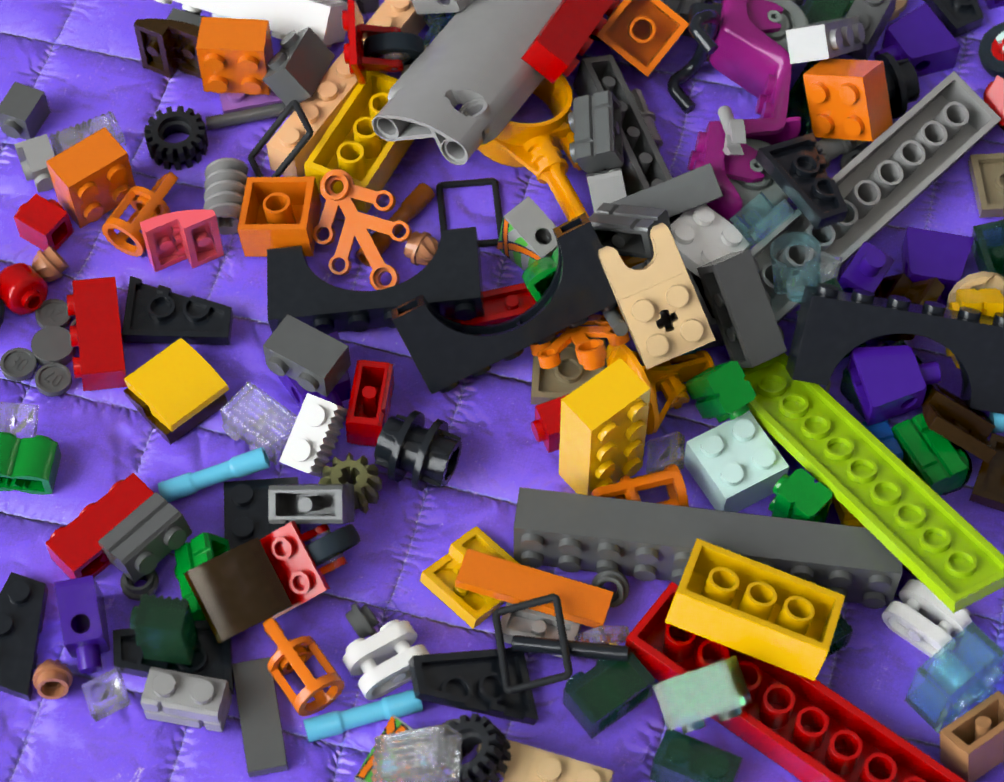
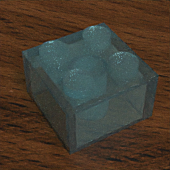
(956, 677)

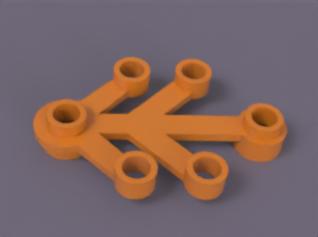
(357, 225)
(589, 352)

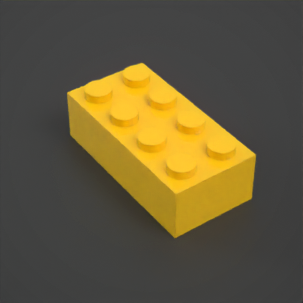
(354, 145)
(603, 429)
(756, 609)

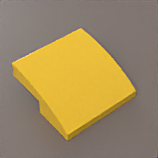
(176, 384)
(442, 575)

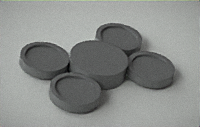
(50, 349)

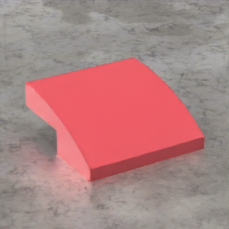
(182, 236)

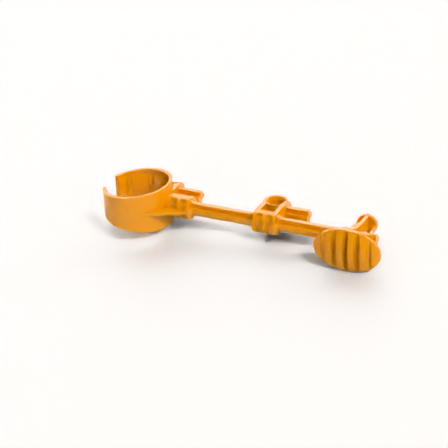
(538, 149)

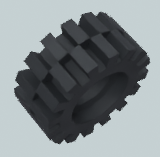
(172, 123)
(492, 751)

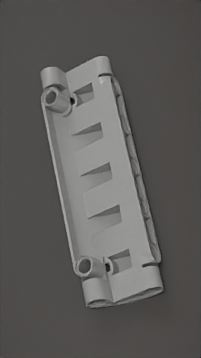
(467, 64)

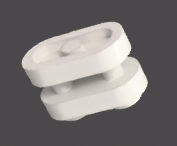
(924, 618)
(383, 658)

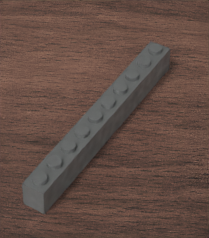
(642, 159)

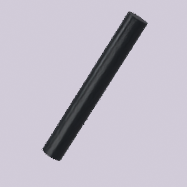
(576, 648)

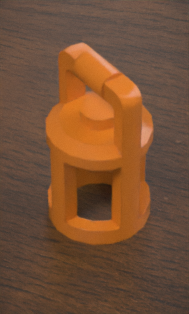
(146, 205)
(628, 487)
(291, 657)

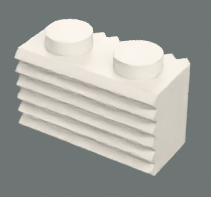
(314, 435)

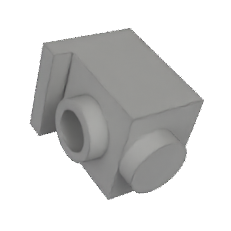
(33, 157)

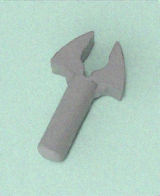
(734, 131)

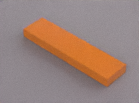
(519, 583)

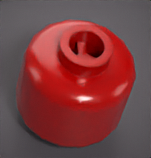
(22, 286)

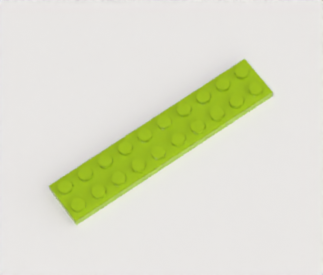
(876, 487)

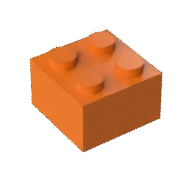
(642, 32)
(234, 55)
(848, 99)
(91, 177)
(278, 214)

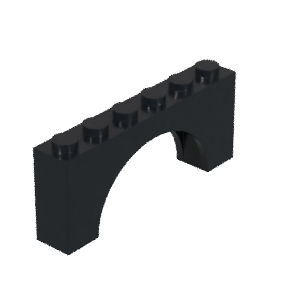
(448, 283)
(838, 321)
(453, 350)

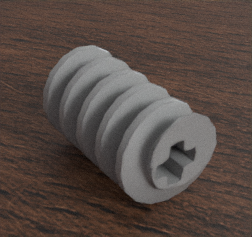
(225, 191)

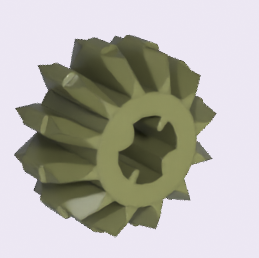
(359, 473)

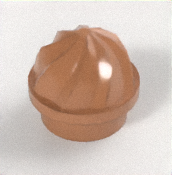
(421, 248)
(49, 264)
(52, 679)

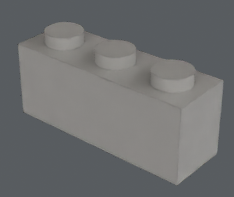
(825, 39)

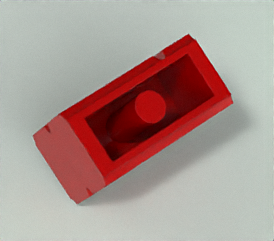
(369, 402)

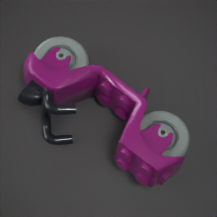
(751, 48)

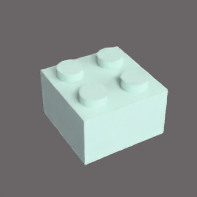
(735, 463)

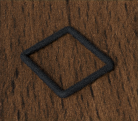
(294, 104)
(473, 182)
(501, 647)

